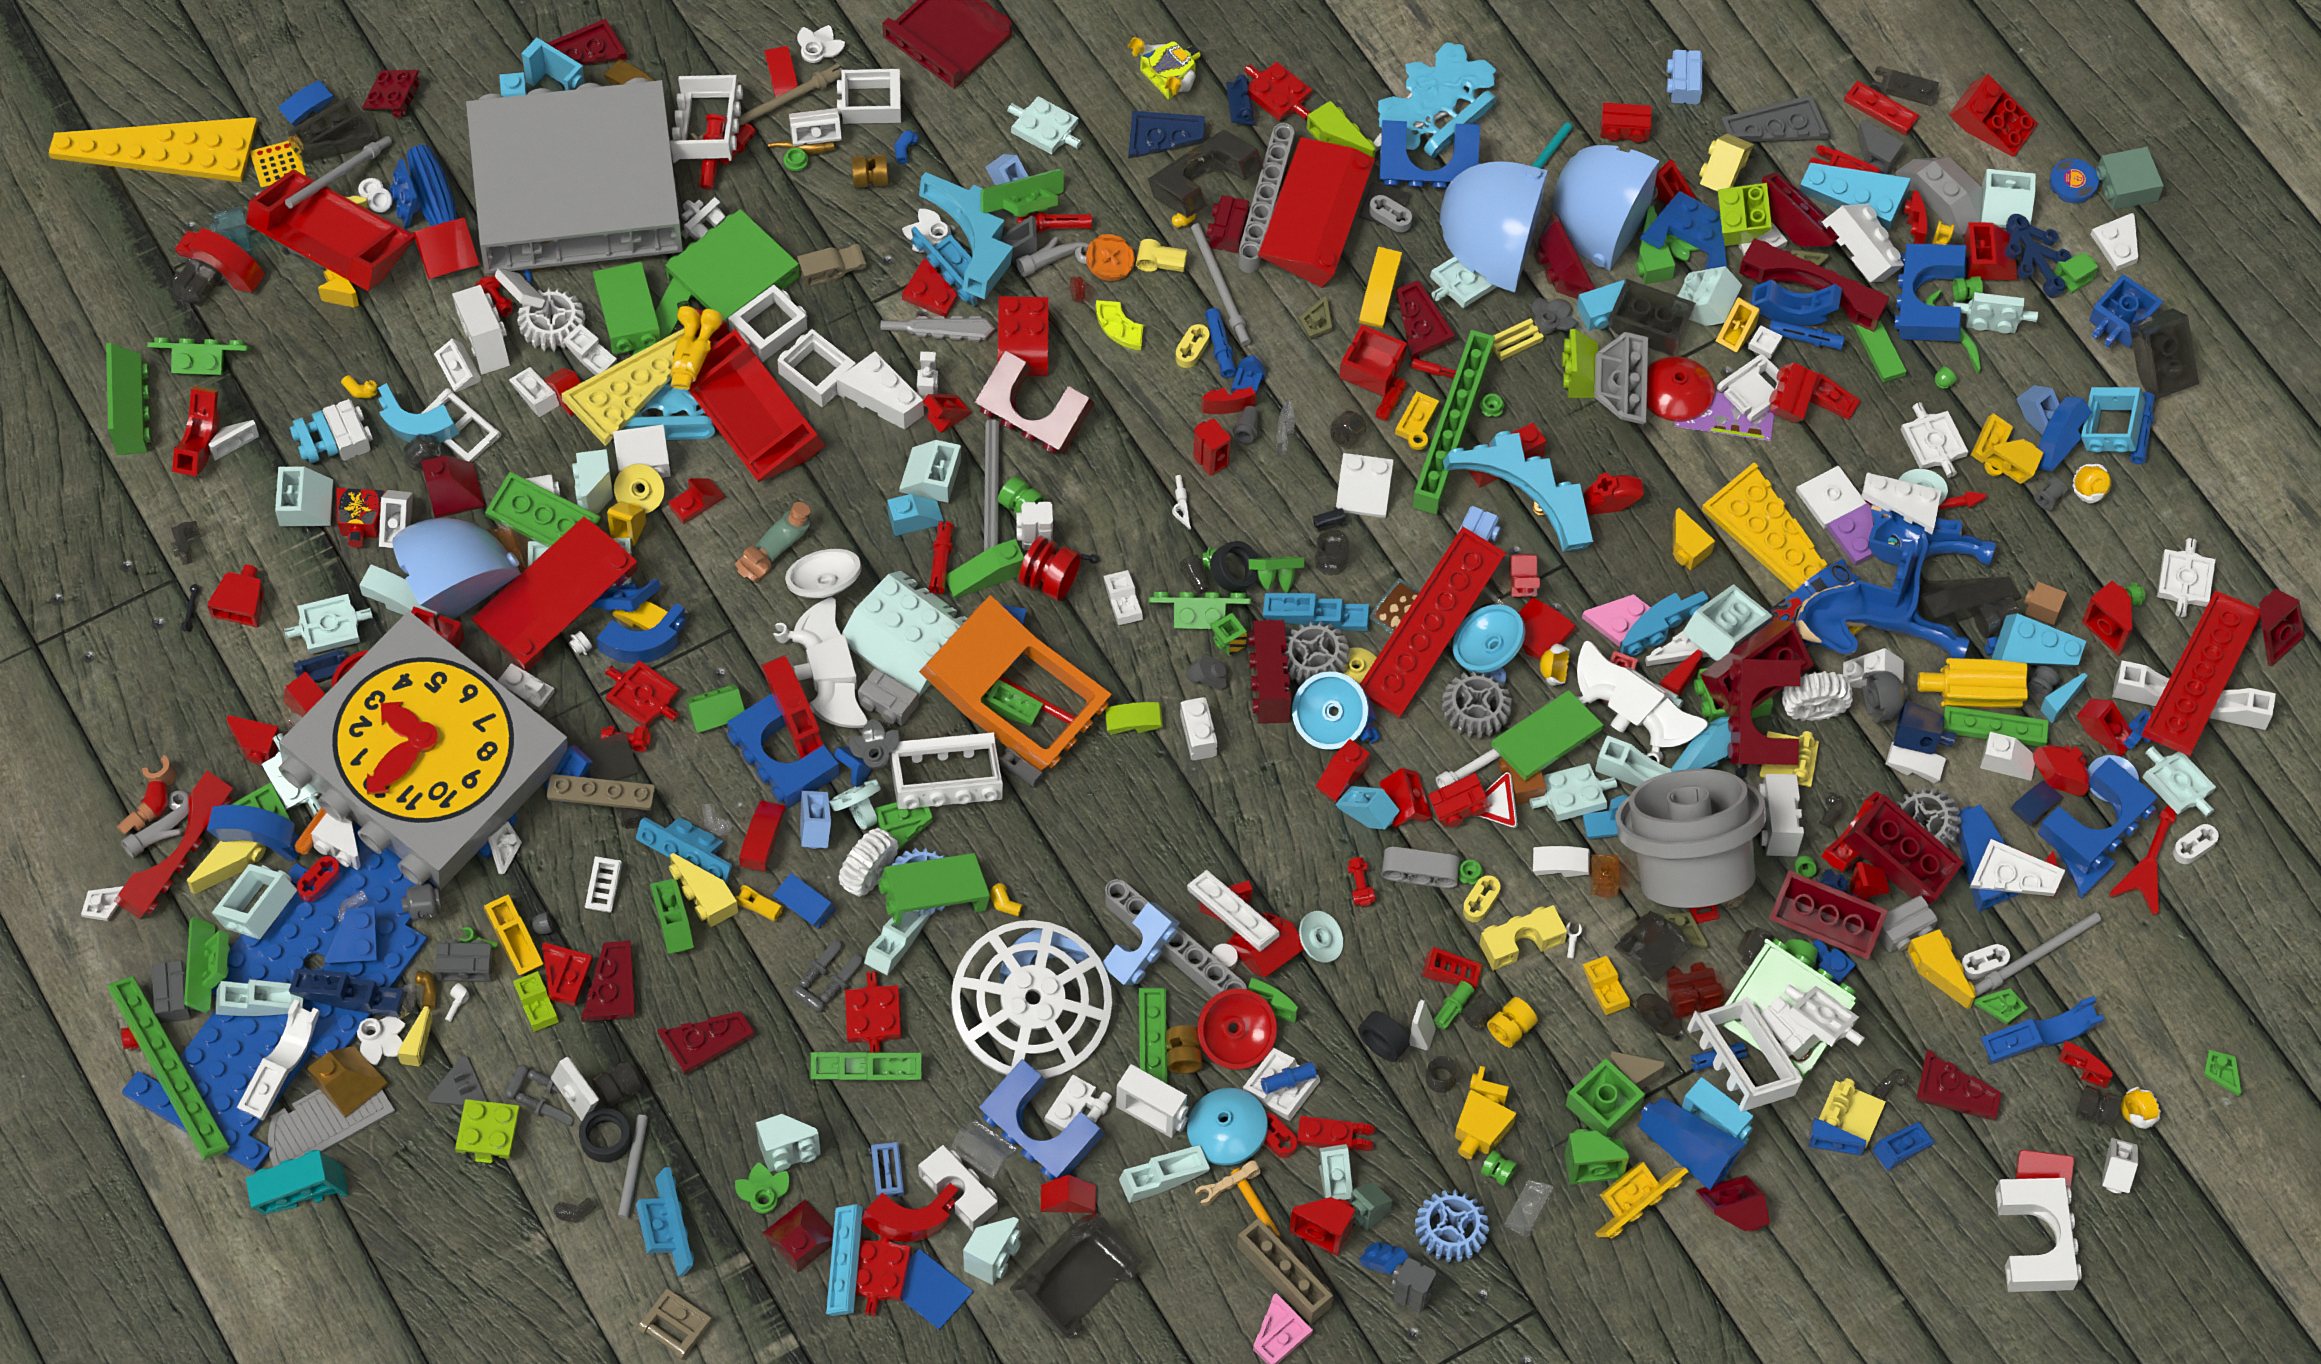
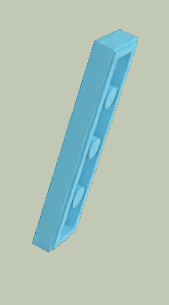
(844, 1260)

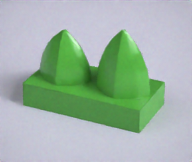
(1285, 568)

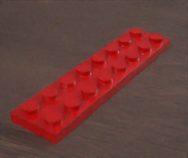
(1431, 621)
(2202, 673)

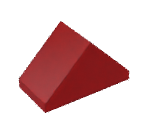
(1670, 182)
(560, 382)
(1068, 1195)

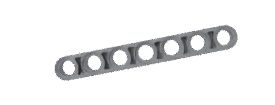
(1268, 186)
(1178, 956)

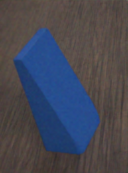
(1834, 1139)
(1902, 1145)

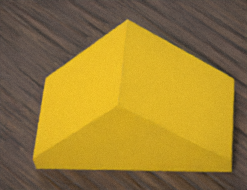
(1738, 325)

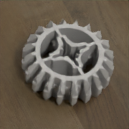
(1312, 645)
(1476, 717)
(1945, 817)

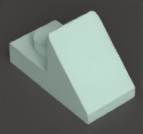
(1336, 1172)

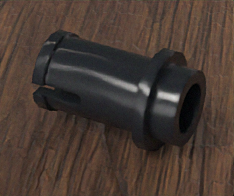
(1329, 519)

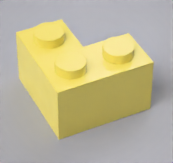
(1726, 160)

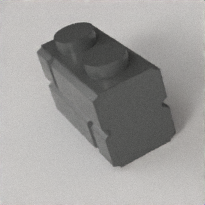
(464, 961)
(170, 992)
(1413, 1284)

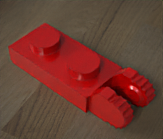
(1842, 160)
(1328, 1133)

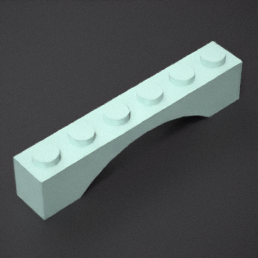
(1627, 763)

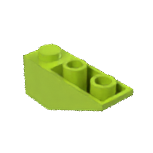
(1331, 126)

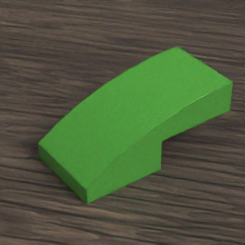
(1279, 1002)

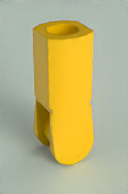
(1943, 234)
(761, 904)

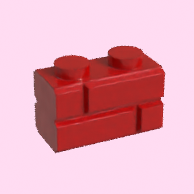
(1625, 121)
(1792, 392)
(1211, 446)
(1460, 800)

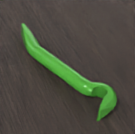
(1964, 338)

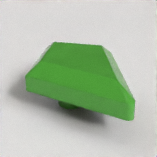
(2002, 1005)
(2223, 1070)

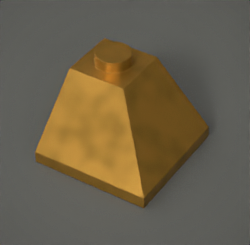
(346, 1079)

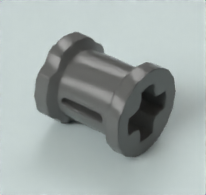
(2048, 496)

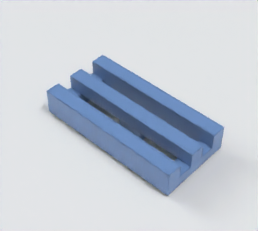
(889, 1191)

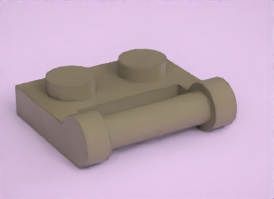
(679, 1316)

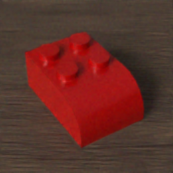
(1024, 331)

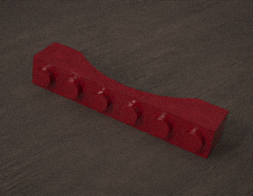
(1860, 303)

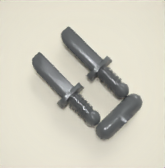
(837, 981)
(539, 1106)

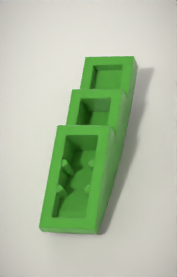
(1011, 703)
(865, 1065)

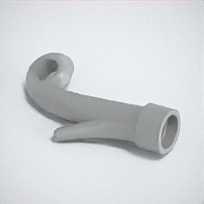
(1049, 254)
(161, 829)

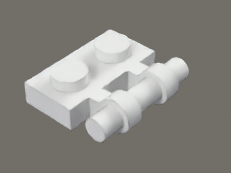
(1072, 1100)

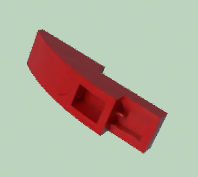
(792, 705)

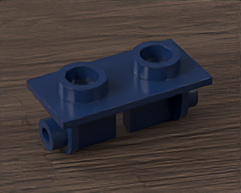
(1240, 103)
(320, 666)

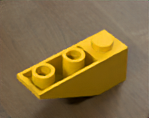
(1937, 964)

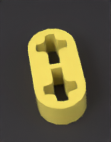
(1188, 343)
(1476, 895)

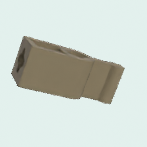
(829, 264)

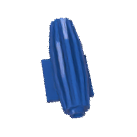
(422, 188)

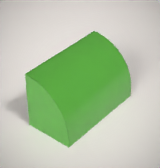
(714, 707)

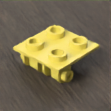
(1806, 762)
(1852, 1110)

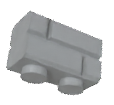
(888, 697)
(1906, 923)

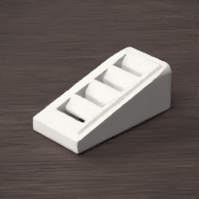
(609, 864)

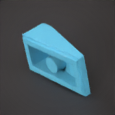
(2058, 700)

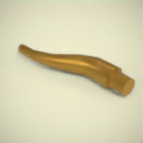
(816, 148)

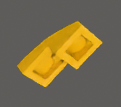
(645, 616)
(1605, 985)

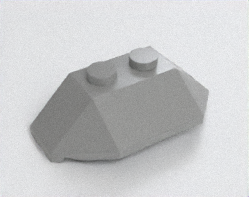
(1945, 190)
(1623, 377)

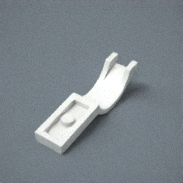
(280, 1062)

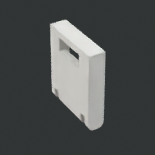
(1748, 389)

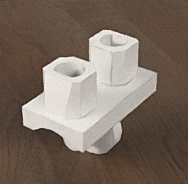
(710, 213)

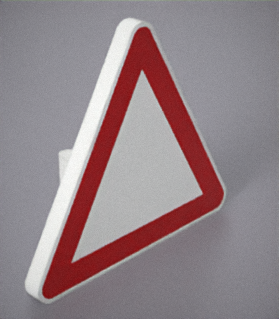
(1502, 802)

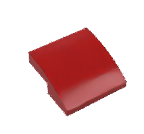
(446, 248)
(1543, 627)

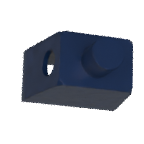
(1921, 729)

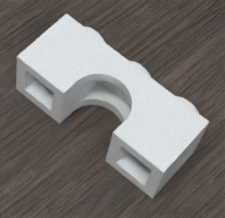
(945, 1167)

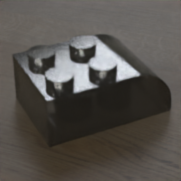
(1653, 315)
(2164, 353)

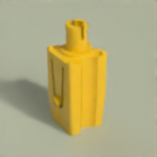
(1978, 683)

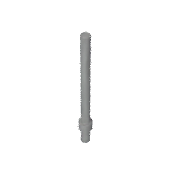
(369, 152)
(1236, 321)
(1996, 978)

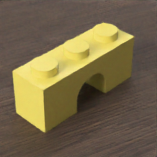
(1541, 926)

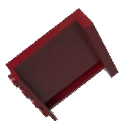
(949, 36)

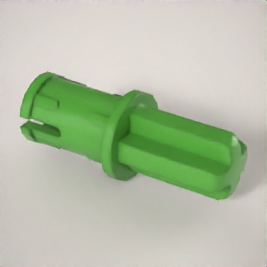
(1453, 1005)

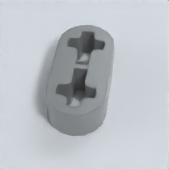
(1391, 213)

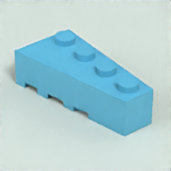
(1852, 187)

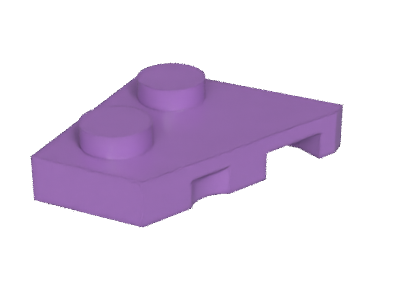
(1853, 533)

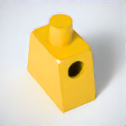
(1482, 1125)

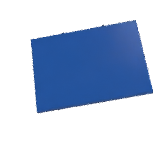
(933, 1290)

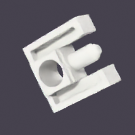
(927, 376)

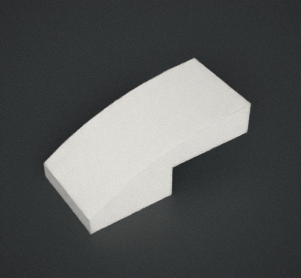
(588, 350)
(1123, 597)
(1908, 761)
(1561, 859)

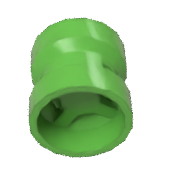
(1965, 289)
(1498, 1168)

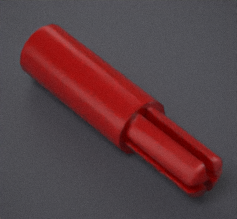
(1431, 368)

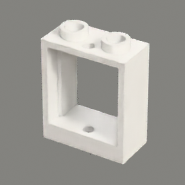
(865, 80)
(804, 345)
(765, 348)
(1152, 1101)

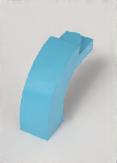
(407, 425)

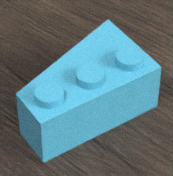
(2036, 643)

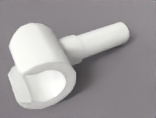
(1572, 940)
(461, 996)

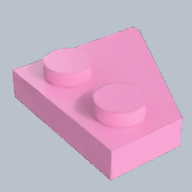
(1616, 617)
(1280, 1332)

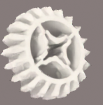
(536, 324)
(1818, 696)
(867, 861)

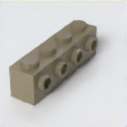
(1285, 1271)

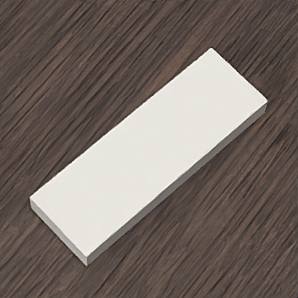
(519, 288)

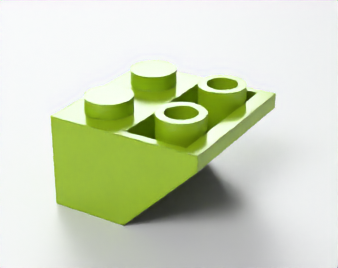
(1744, 213)
(1579, 365)

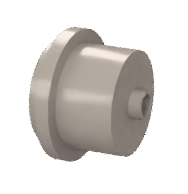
(1693, 836)

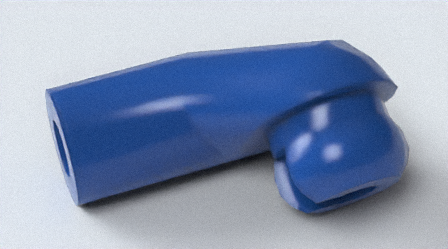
(906, 138)

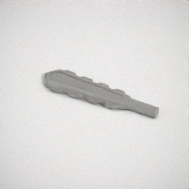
(972, 328)

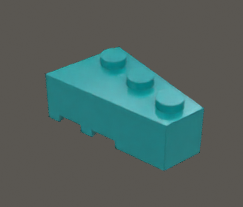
(296, 1181)

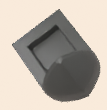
(1208, 671)

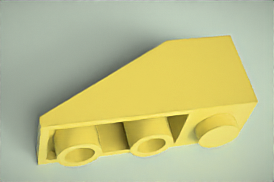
(709, 893)

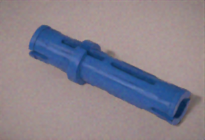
(1836, 341)
(1222, 351)
(2139, 455)

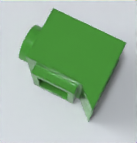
(2077, 271)

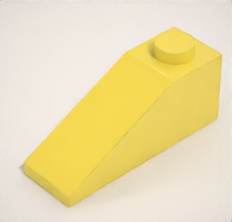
(225, 862)

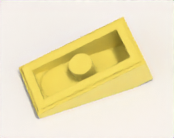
(415, 1043)

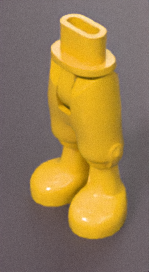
(689, 353)

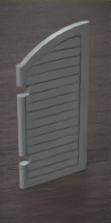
(320, 1125)

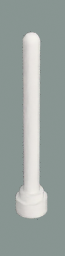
(1449, 777)

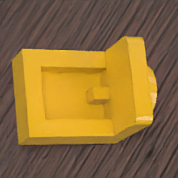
(1489, 1090)

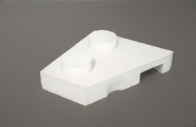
(2118, 241)

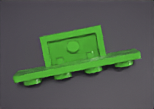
(1024, 194)
(198, 358)
(1198, 612)
(205, 963)

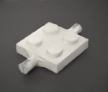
(1934, 440)
(2186, 577)
(1823, 1015)

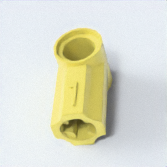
(1154, 256)

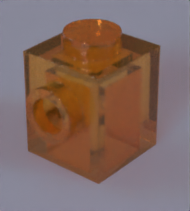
(1604, 875)

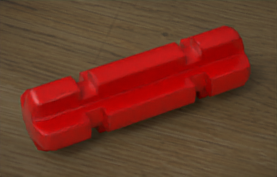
(1390, 399)

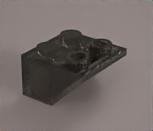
(1653, 946)

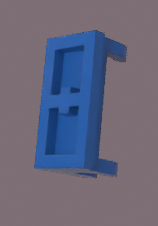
(804, 901)

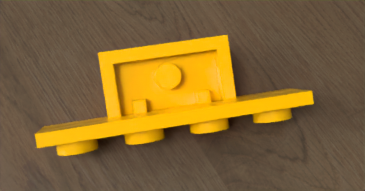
(1633, 1193)

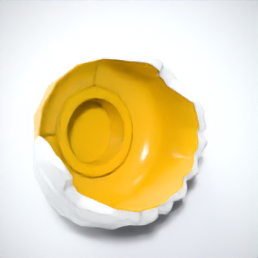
(2091, 483)
(1554, 664)
(2140, 1108)

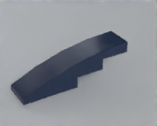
(346, 993)

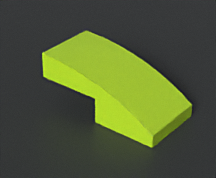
(1138, 716)
(535, 1001)

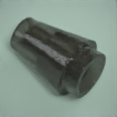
(1195, 572)

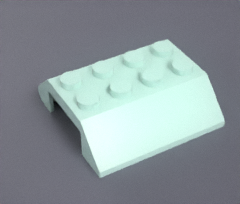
(901, 629)

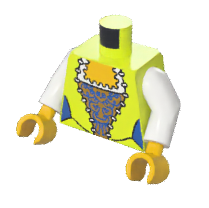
(1166, 65)

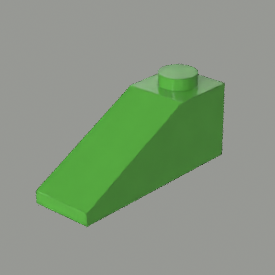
(1654, 263)
(987, 569)
(672, 916)

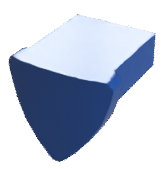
(1249, 373)
(859, 769)

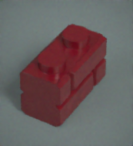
(1229, 223)

